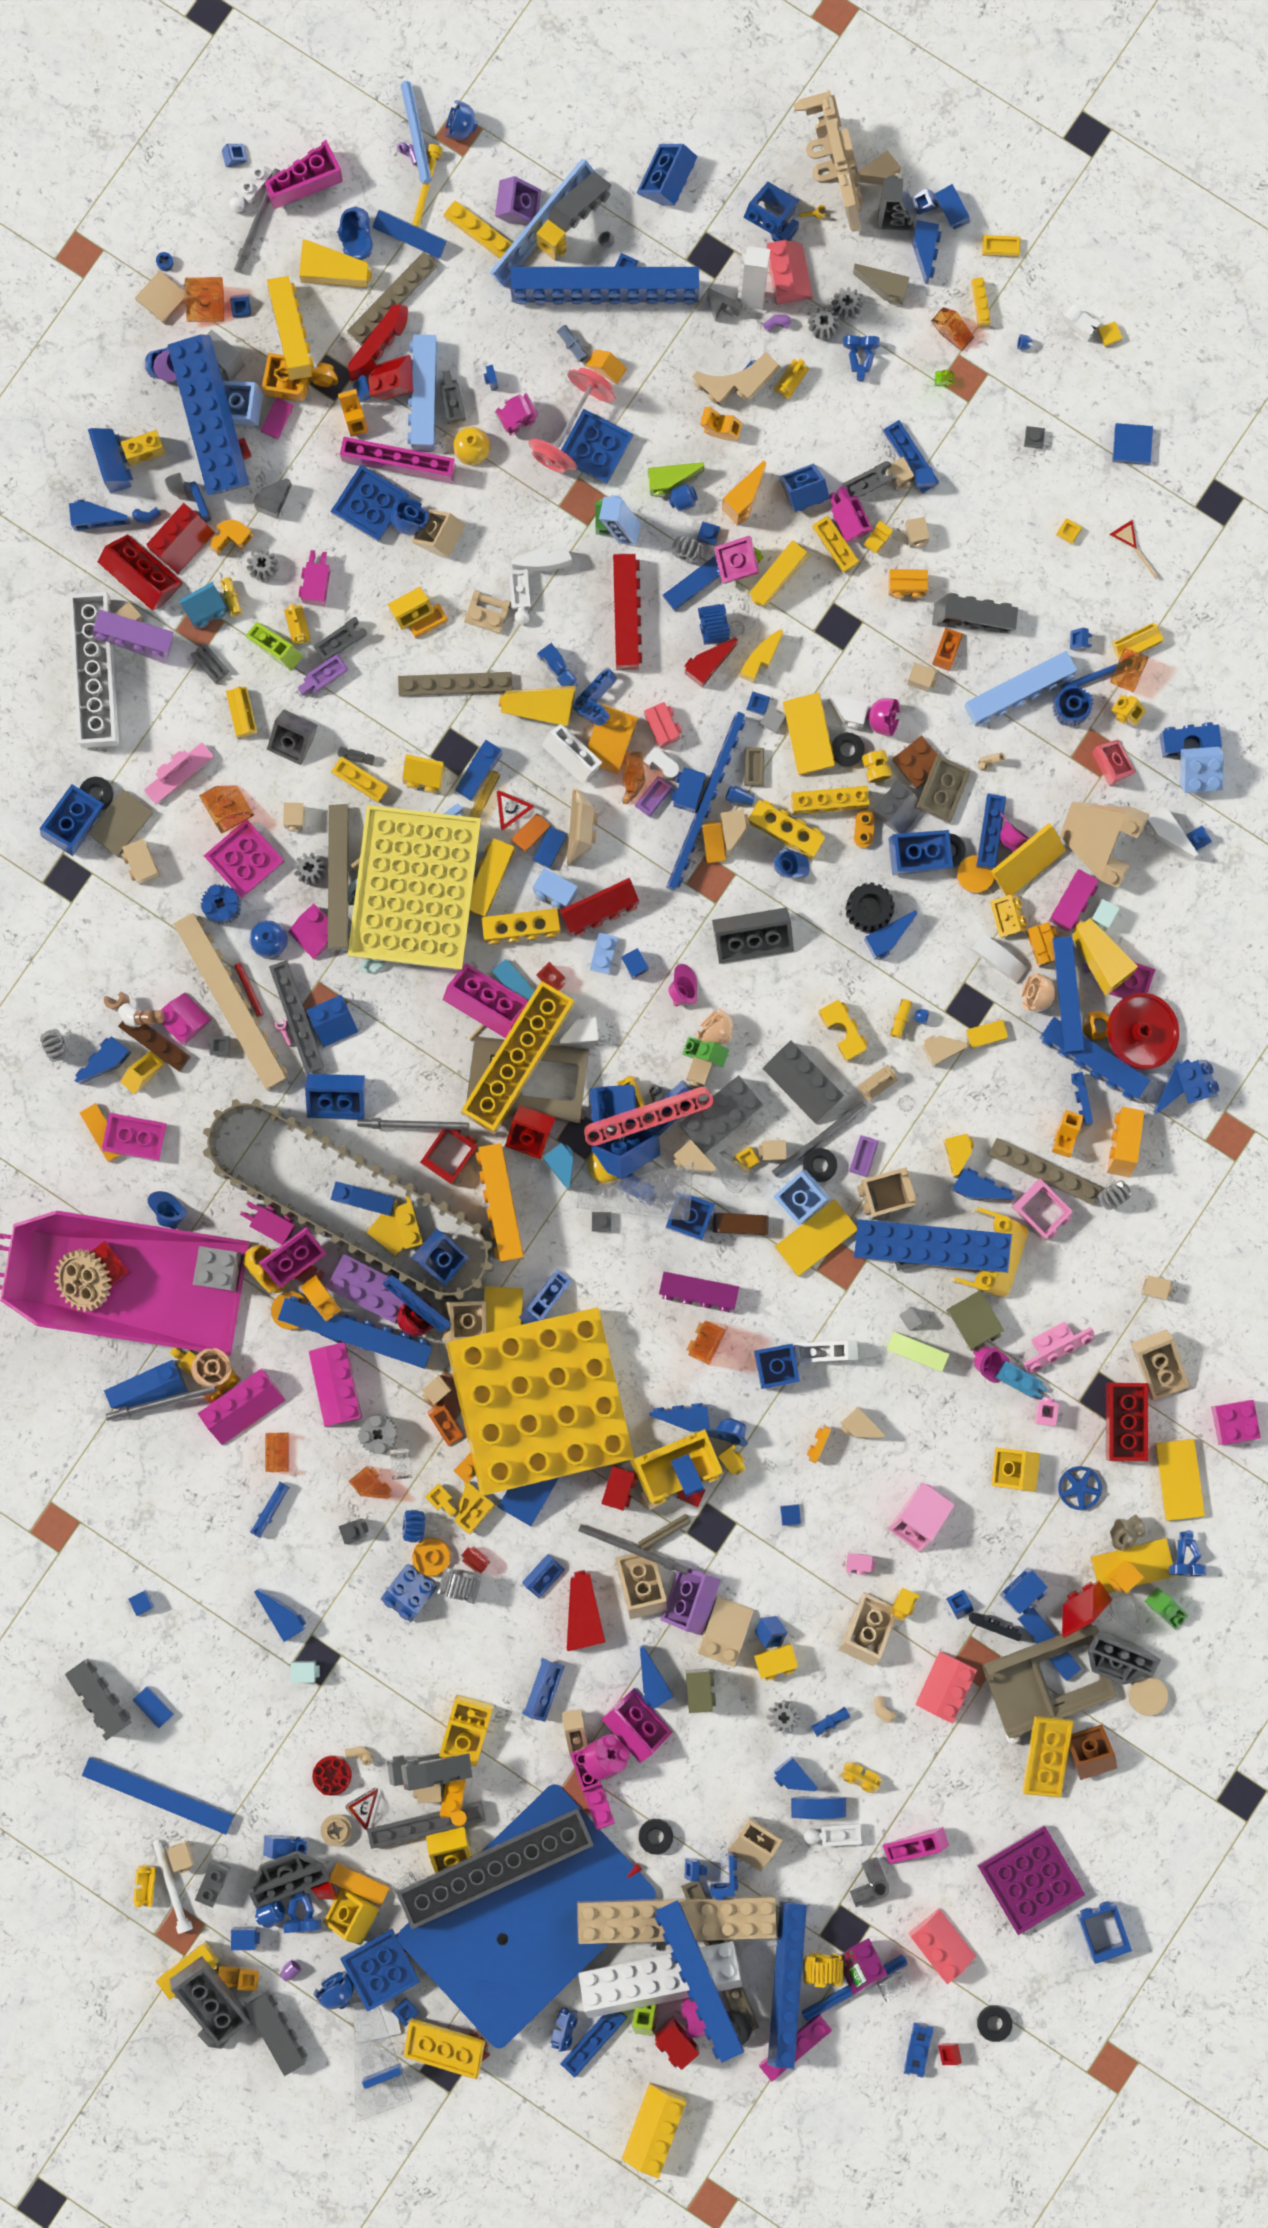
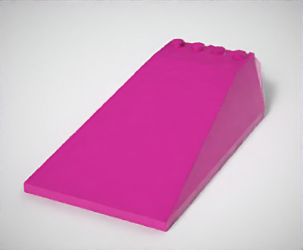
(146, 1306)

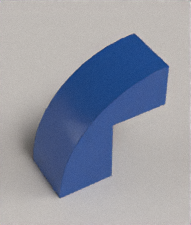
(818, 1808)

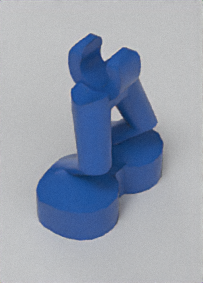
(866, 343)
(1191, 1569)
(296, 1924)

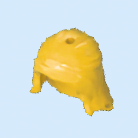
(251, 1263)

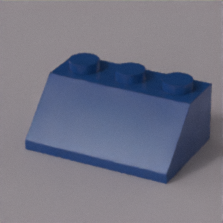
(667, 174)
(110, 459)
(335, 1096)
(628, 1153)

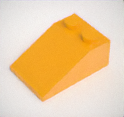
(741, 498)
(612, 739)

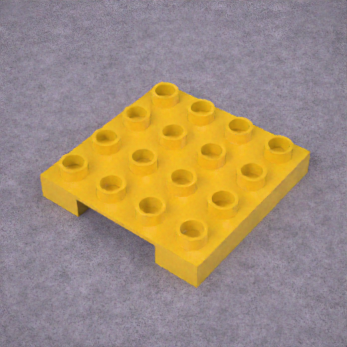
(539, 1401)

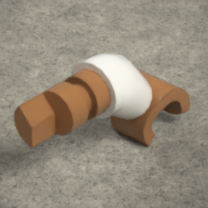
(130, 1015)

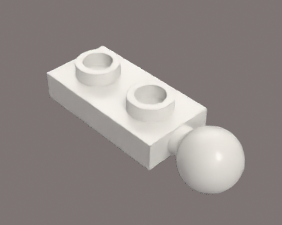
(249, 187)
(520, 595)
(835, 1835)

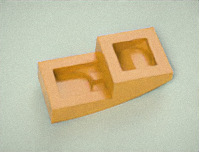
(239, 1977)

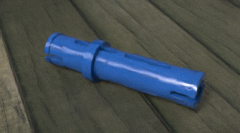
(269, 1510)

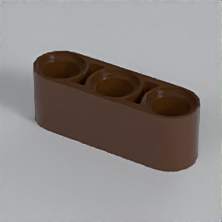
(740, 1223)

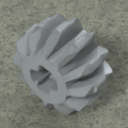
(847, 296)
(823, 316)
(687, 549)
(267, 559)
(304, 874)
(54, 1045)
(1114, 1195)
(790, 1721)

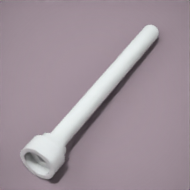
(183, 1923)

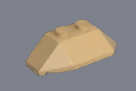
(581, 827)

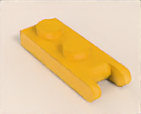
(408, 1224)

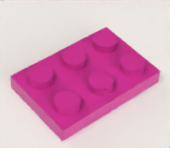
(134, 1137)

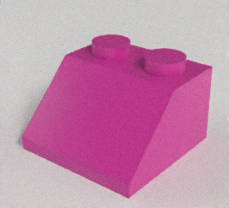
(311, 931)
(184, 1018)

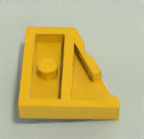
(472, 1508)

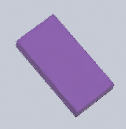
(653, 796)
(863, 1156)

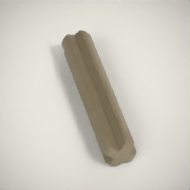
(664, 1532)

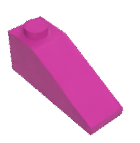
(916, 1845)

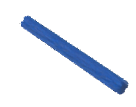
(845, 1993)

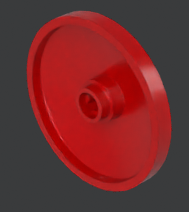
(1143, 1031)

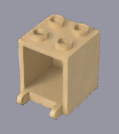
(891, 1190)

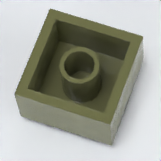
(699, 1690)

